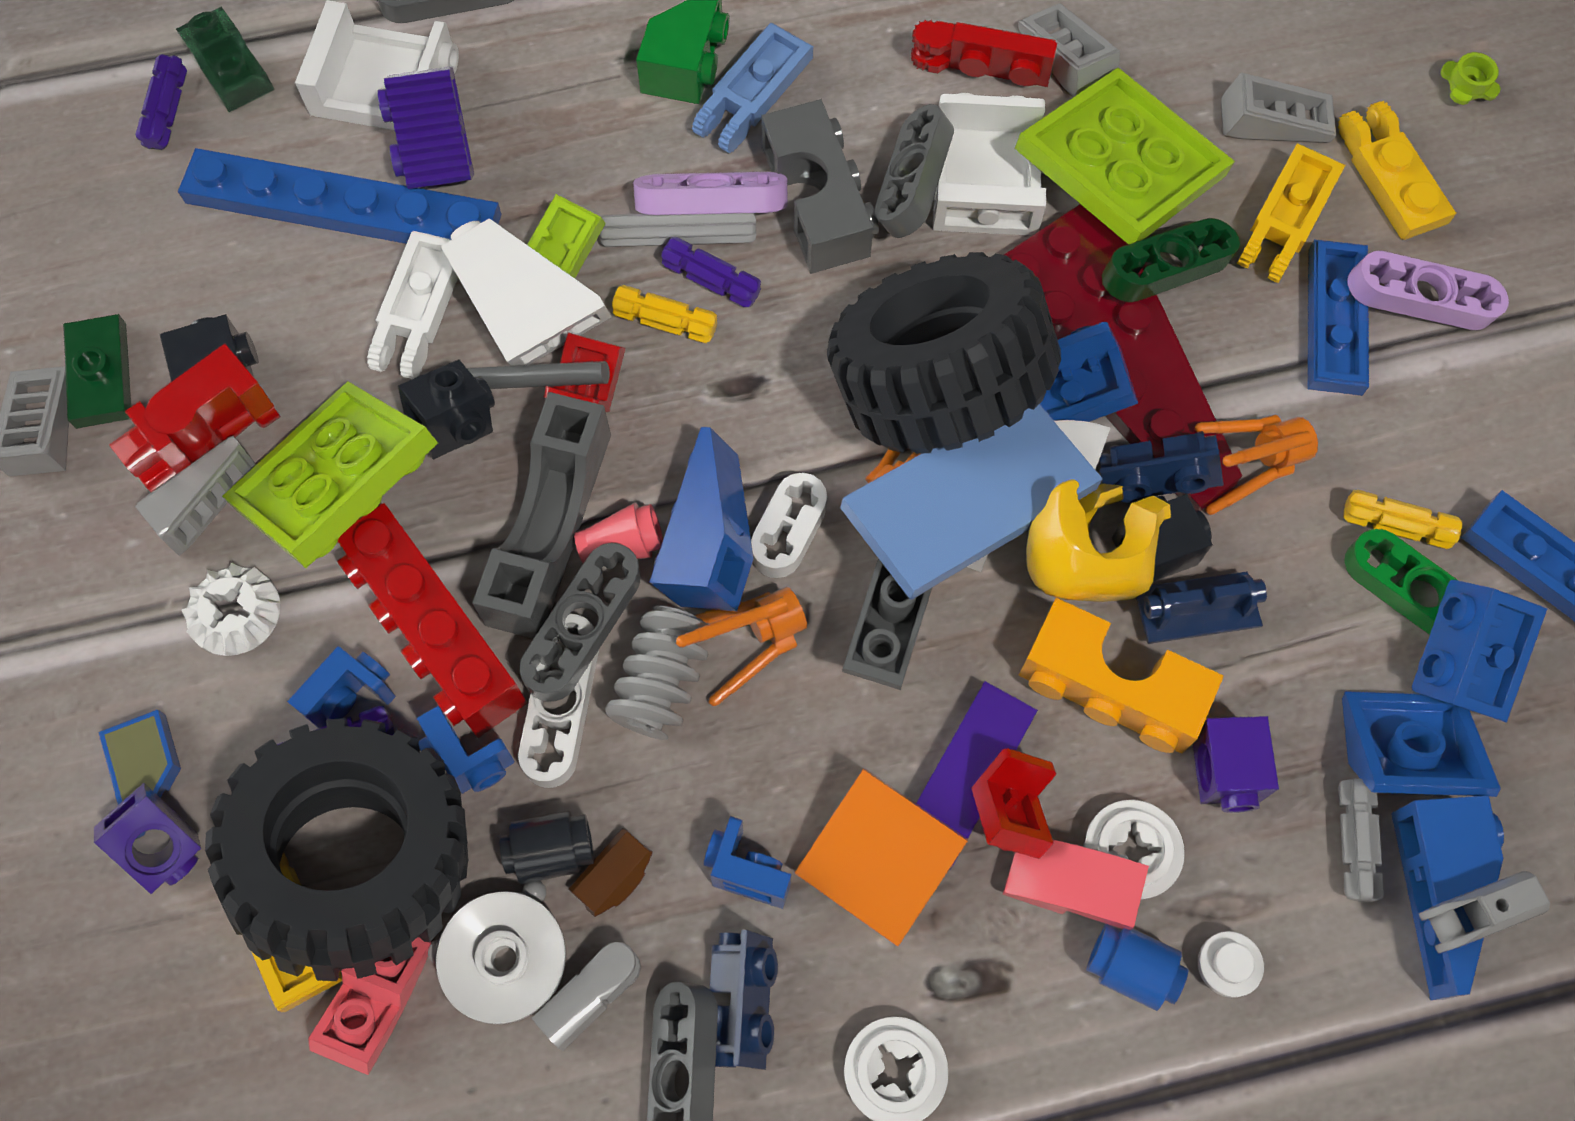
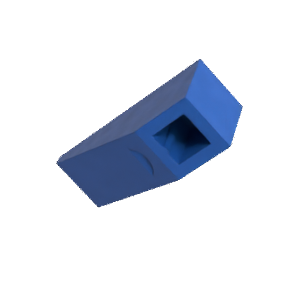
(708, 534)

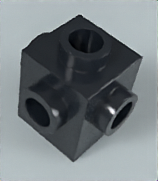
(449, 405)

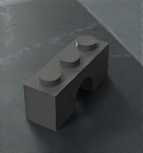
(807, 149)

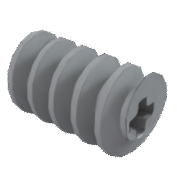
(656, 673)

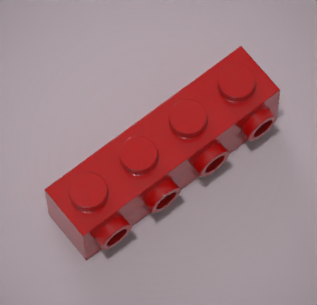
(432, 621)

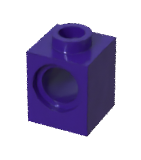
(1235, 763)
(143, 812)

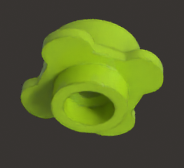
(1472, 78)

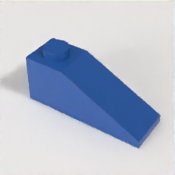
(1444, 853)

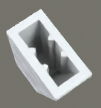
(520, 292)

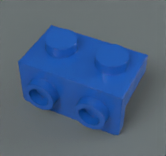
(1090, 377)

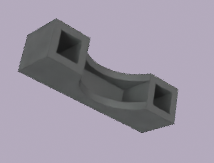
(530, 564)

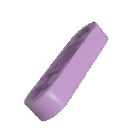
(710, 193)
(1405, 298)

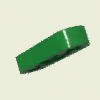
(1378, 579)

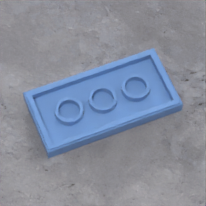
(965, 501)

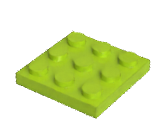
(1124, 156)
(330, 472)

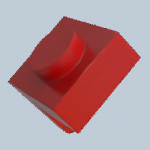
(589, 350)
(1010, 803)

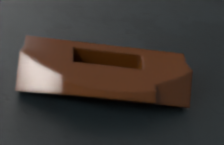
(613, 874)

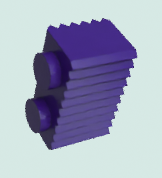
(427, 126)

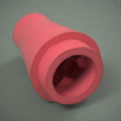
(632, 527)

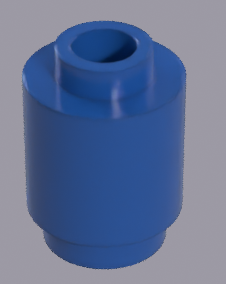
(1138, 966)

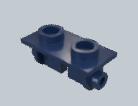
(1188, 467)
(1201, 607)
(745, 969)

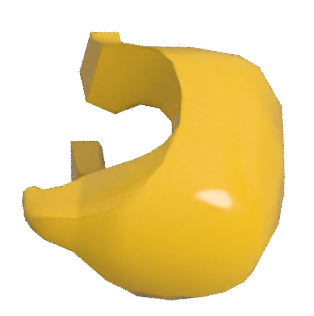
(1069, 566)

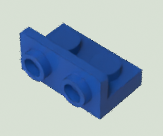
(1479, 649)

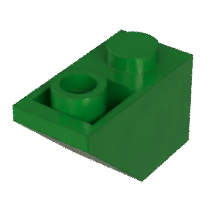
(680, 50)

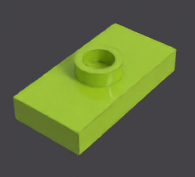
(566, 234)

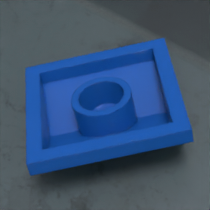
(1415, 746)

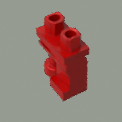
(192, 417)

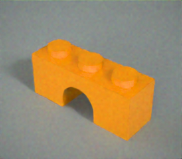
(1163, 708)

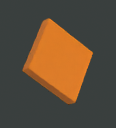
(881, 856)

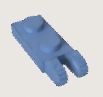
(753, 85)

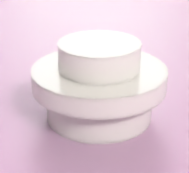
(1230, 964)

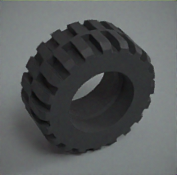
(945, 352)
(318, 775)

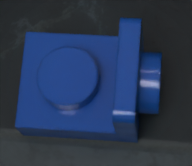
(334, 686)
(753, 877)

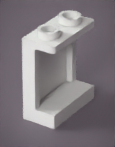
(350, 63)
(984, 179)

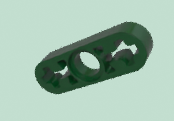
(1158, 276)

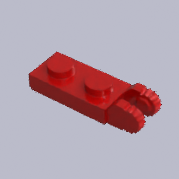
(983, 52)

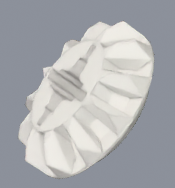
(235, 633)
(1152, 830)
(926, 1079)

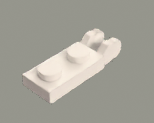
(413, 304)

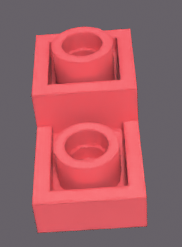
(1079, 882)
(367, 1011)

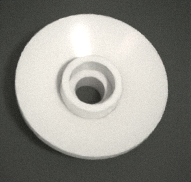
(469, 951)

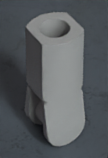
(1488, 909)
(588, 994)

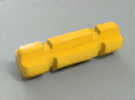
(664, 313)
(1402, 519)

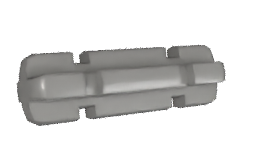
(1360, 842)

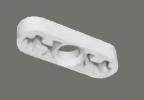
(566, 745)

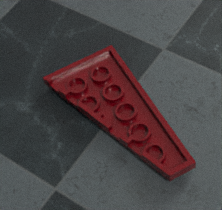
(1070, 265)

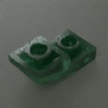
(225, 58)

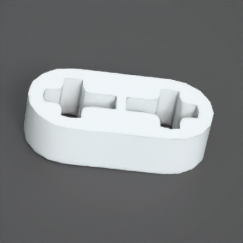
(778, 519)

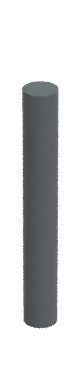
(544, 375)

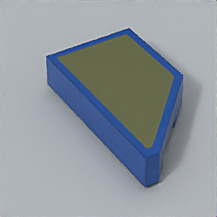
(140, 754)

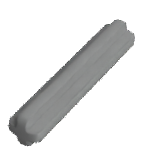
(692, 228)

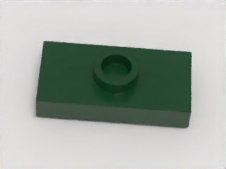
(96, 371)

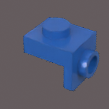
(474, 771)

